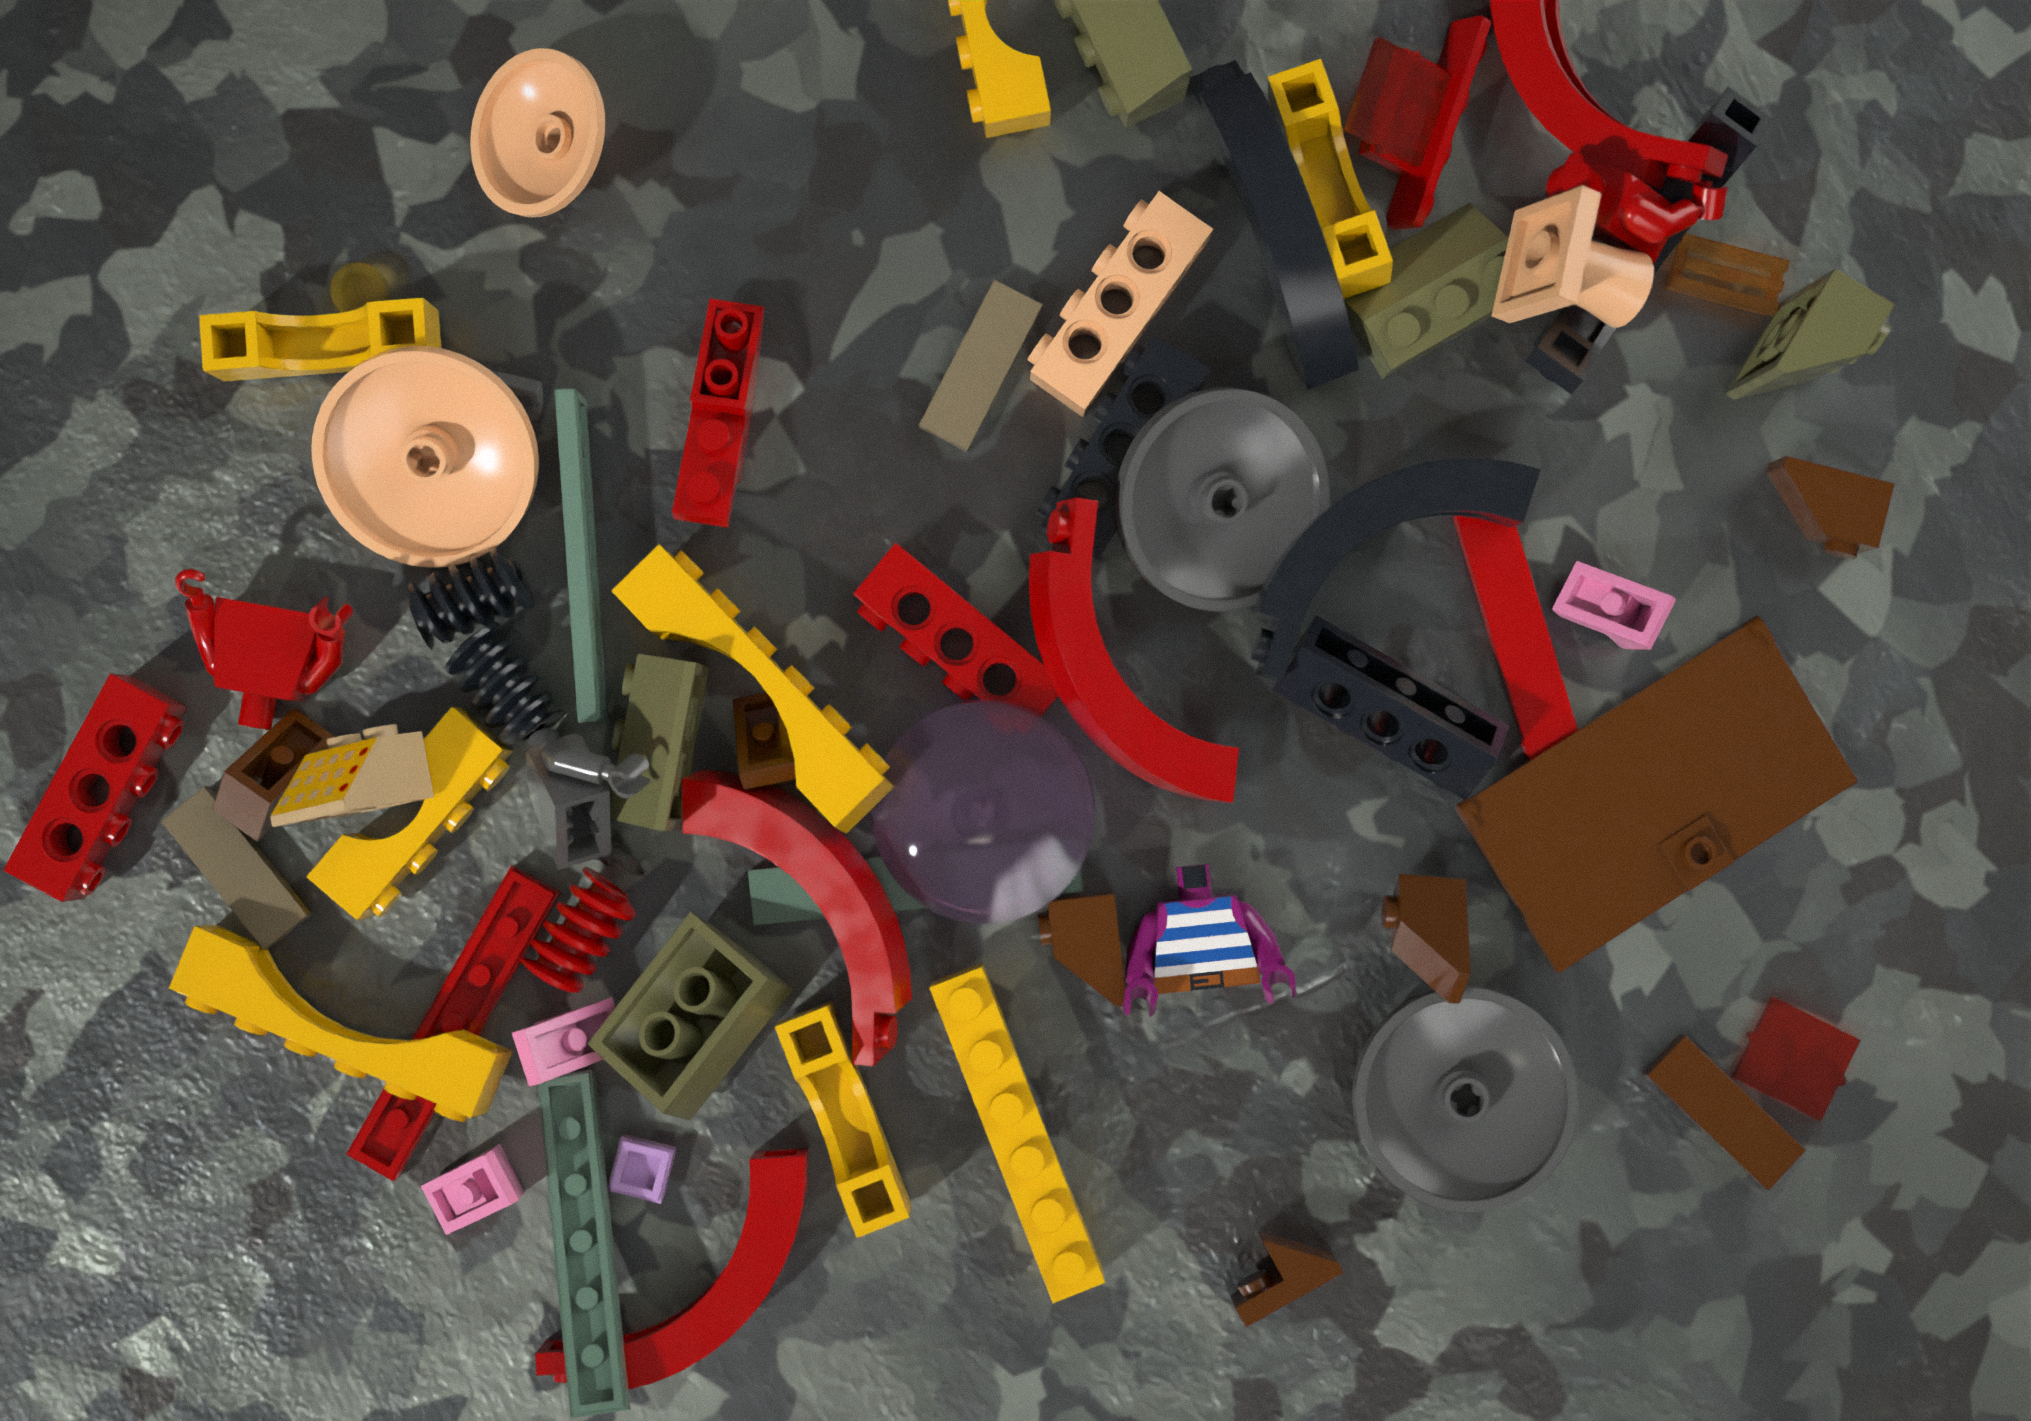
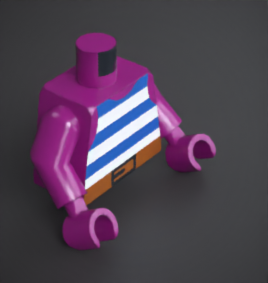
(1202, 944)

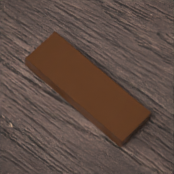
(1724, 1111)

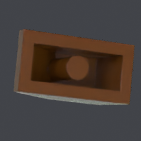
(1833, 505)
(263, 772)
(1431, 931)
(1087, 940)

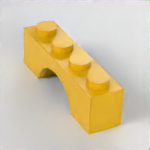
(1008, 83)
(1315, 136)
(276, 345)
(365, 870)
(848, 1121)

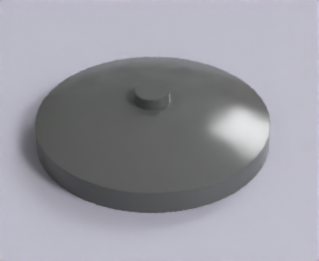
(1217, 495)
(1465, 1100)

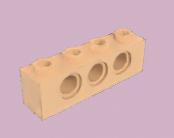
(1180, 241)

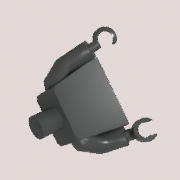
(574, 799)

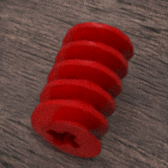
(580, 933)

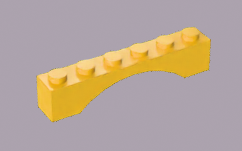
(828, 766)
(241, 979)
(1017, 1132)

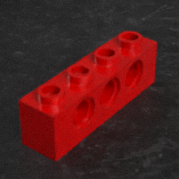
(901, 576)
(43, 852)

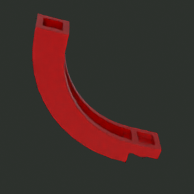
(1546, 80)
(1091, 684)
(832, 876)
(771, 1225)

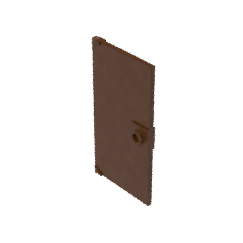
(1656, 794)

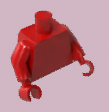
(1631, 211)
(264, 648)

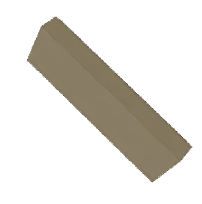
(980, 366)
(237, 869)

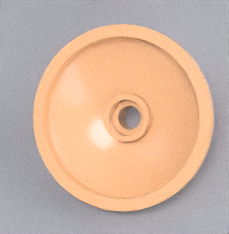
(537, 132)

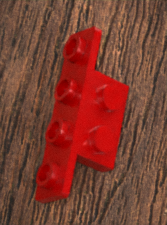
(1416, 185)

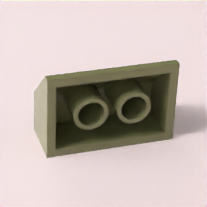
(1133, 54)
(1438, 290)
(1814, 335)
(662, 728)
(689, 1017)

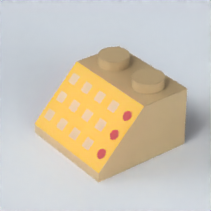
(357, 777)

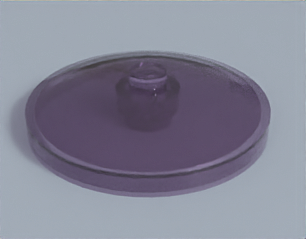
(985, 812)

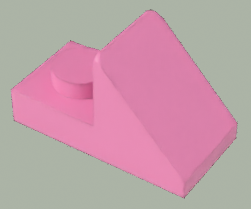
(1614, 606)
(560, 1042)
(473, 1190)

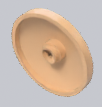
(425, 456)

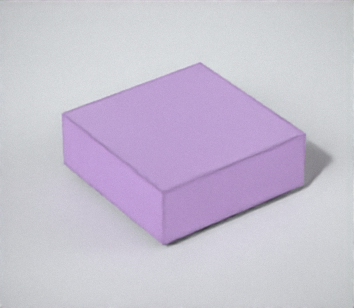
(642, 1168)

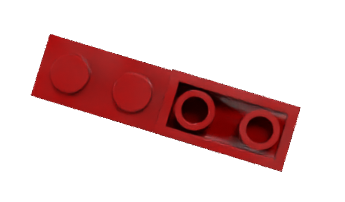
(720, 413)

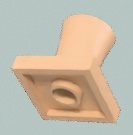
(1558, 265)

